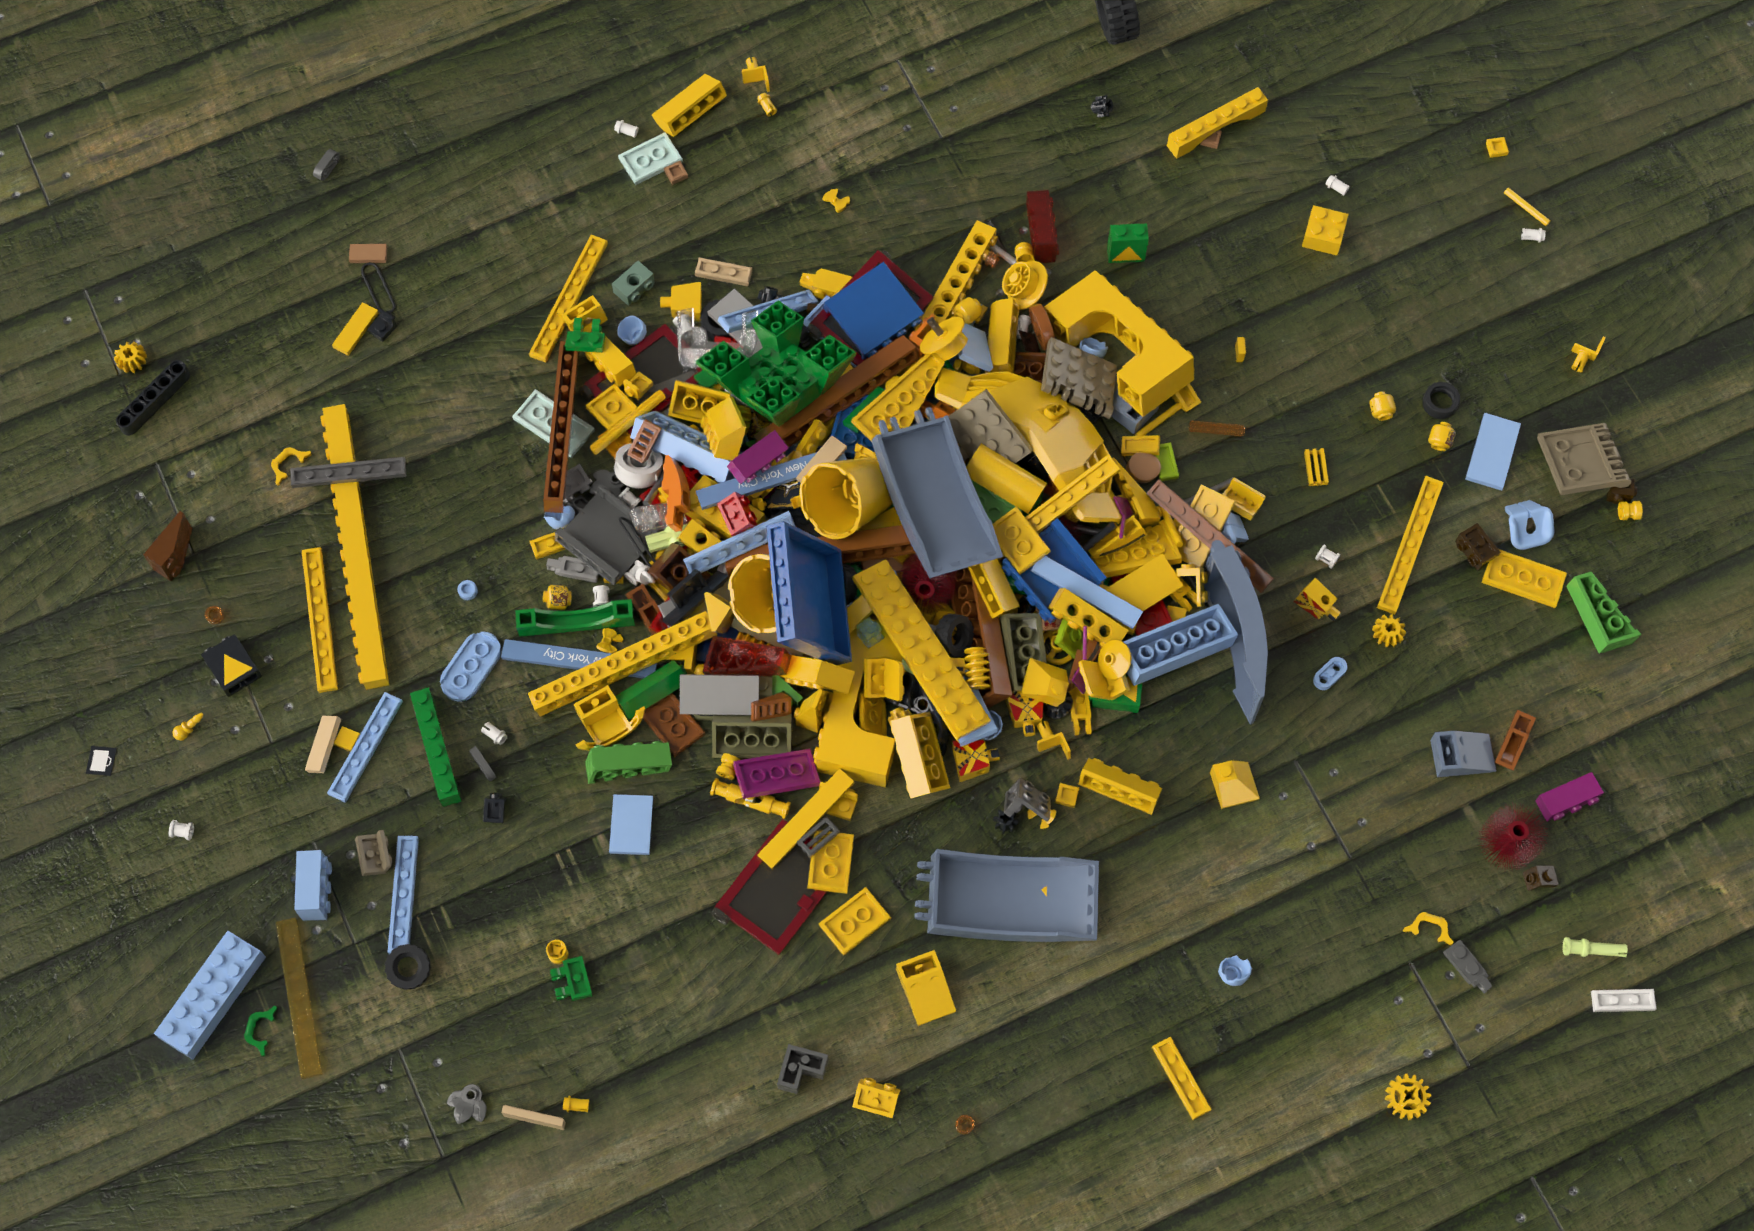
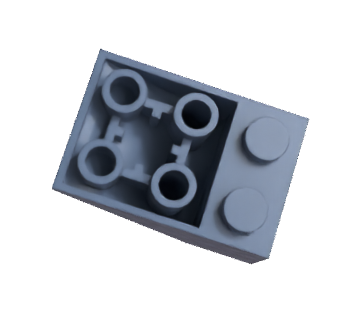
(1126, 414)
(1462, 753)

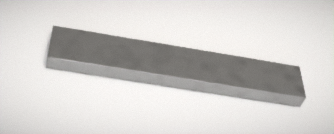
(348, 472)

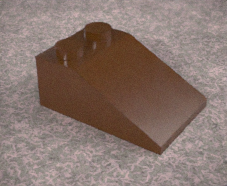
(1030, 365)
(170, 548)
(670, 567)

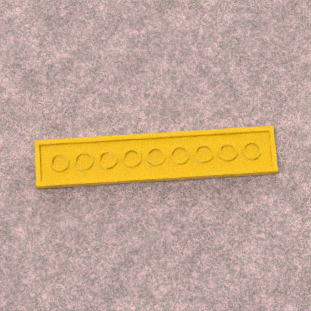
(921, 649)

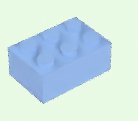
(312, 885)

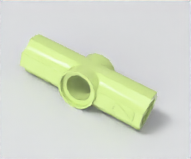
(664, 538)

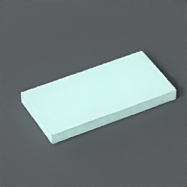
(537, 417)

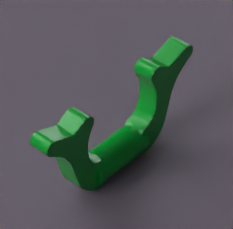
(260, 1045)

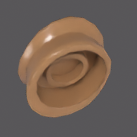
(1143, 467)

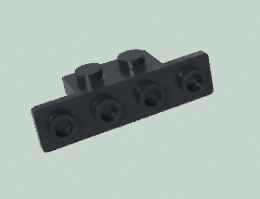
(690, 594)

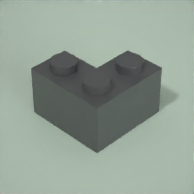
(800, 1062)

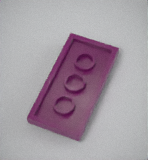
(776, 773)

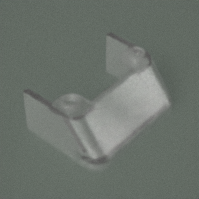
(694, 343)

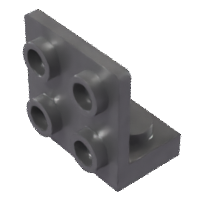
(1026, 794)

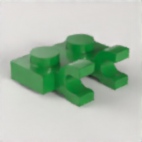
(585, 341)
(577, 979)

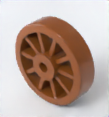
(1041, 325)

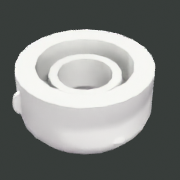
(634, 473)

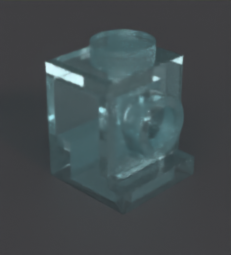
(869, 632)

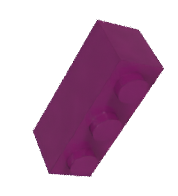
(758, 458)
(1569, 797)

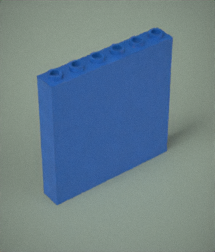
(808, 594)

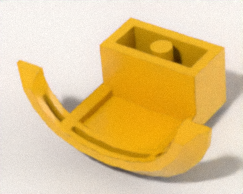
(604, 719)

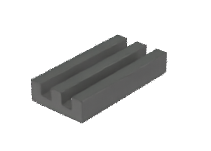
(805, 848)

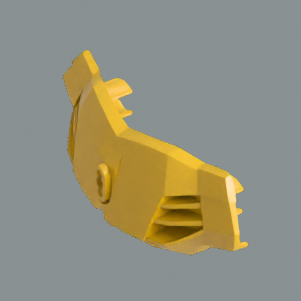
(1053, 428)

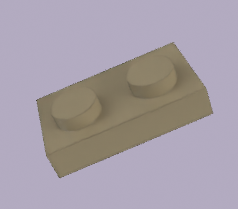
(373, 853)

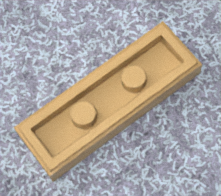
(723, 272)
(828, 453)
(323, 744)
(533, 1117)

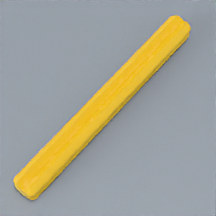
(627, 422)

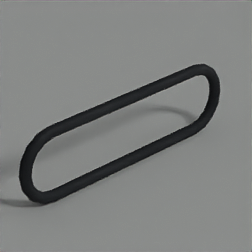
(384, 283)
(639, 538)

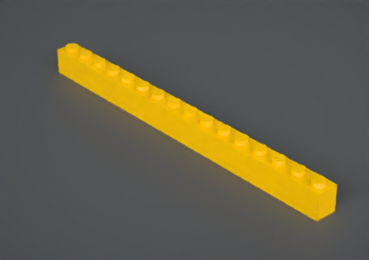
(355, 553)

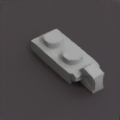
(572, 568)

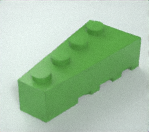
(1600, 614)
(627, 760)

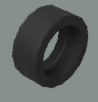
(1446, 388)

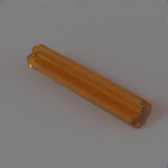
(1216, 428)

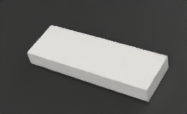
(1623, 1000)

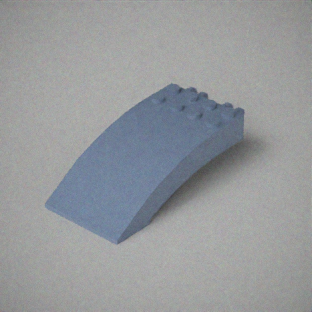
(935, 495)
(1233, 591)
(1004, 898)

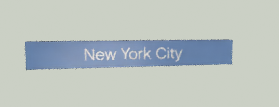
(771, 478)
(558, 656)

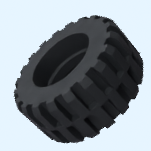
(1118, 20)

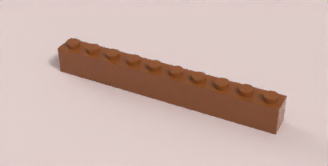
(847, 390)
(561, 430)
(857, 547)

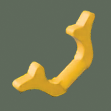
(281, 457)
(1433, 919)

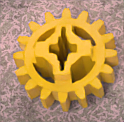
(1401, 1092)

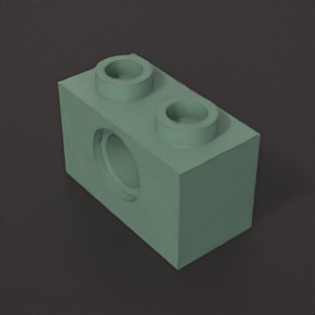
(635, 274)

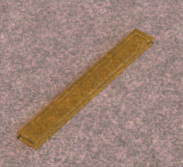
(299, 998)

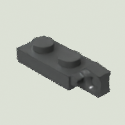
(1468, 966)

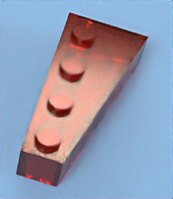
(1041, 226)
(745, 658)

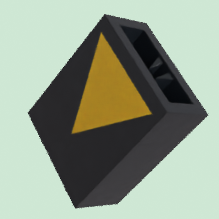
(231, 665)

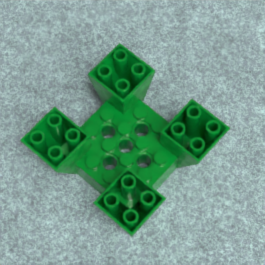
(780, 375)

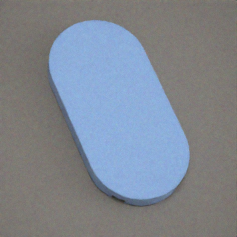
(470, 666)

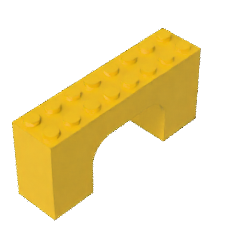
(1099, 307)
(842, 743)

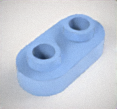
(1329, 674)

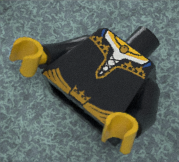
(782, 500)

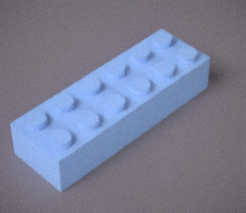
(685, 446)
(1179, 643)
(210, 995)

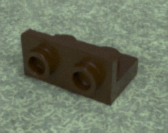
(1477, 546)

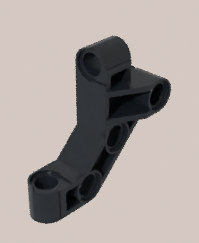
(914, 700)

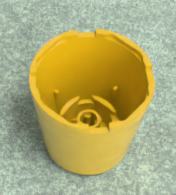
(843, 496)
(753, 594)

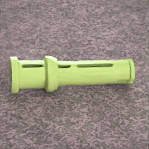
(1585, 947)

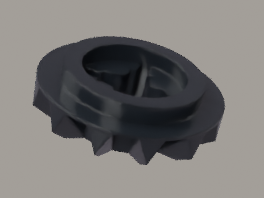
(1062, 710)

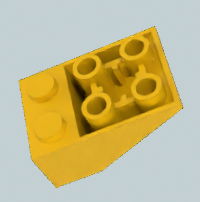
(925, 987)

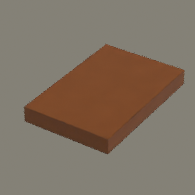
(671, 726)

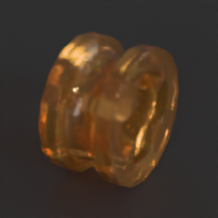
(992, 259)
(209, 610)
(969, 1121)

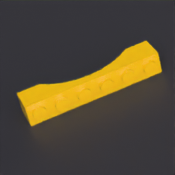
(1189, 136)

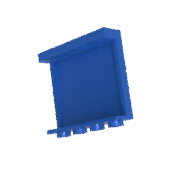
(874, 310)
(1064, 551)

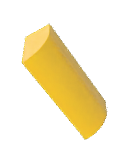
(689, 105)
(1003, 334)
(1005, 478)

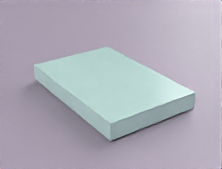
(649, 158)

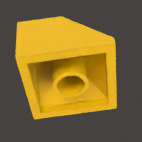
(1045, 683)
(1233, 783)

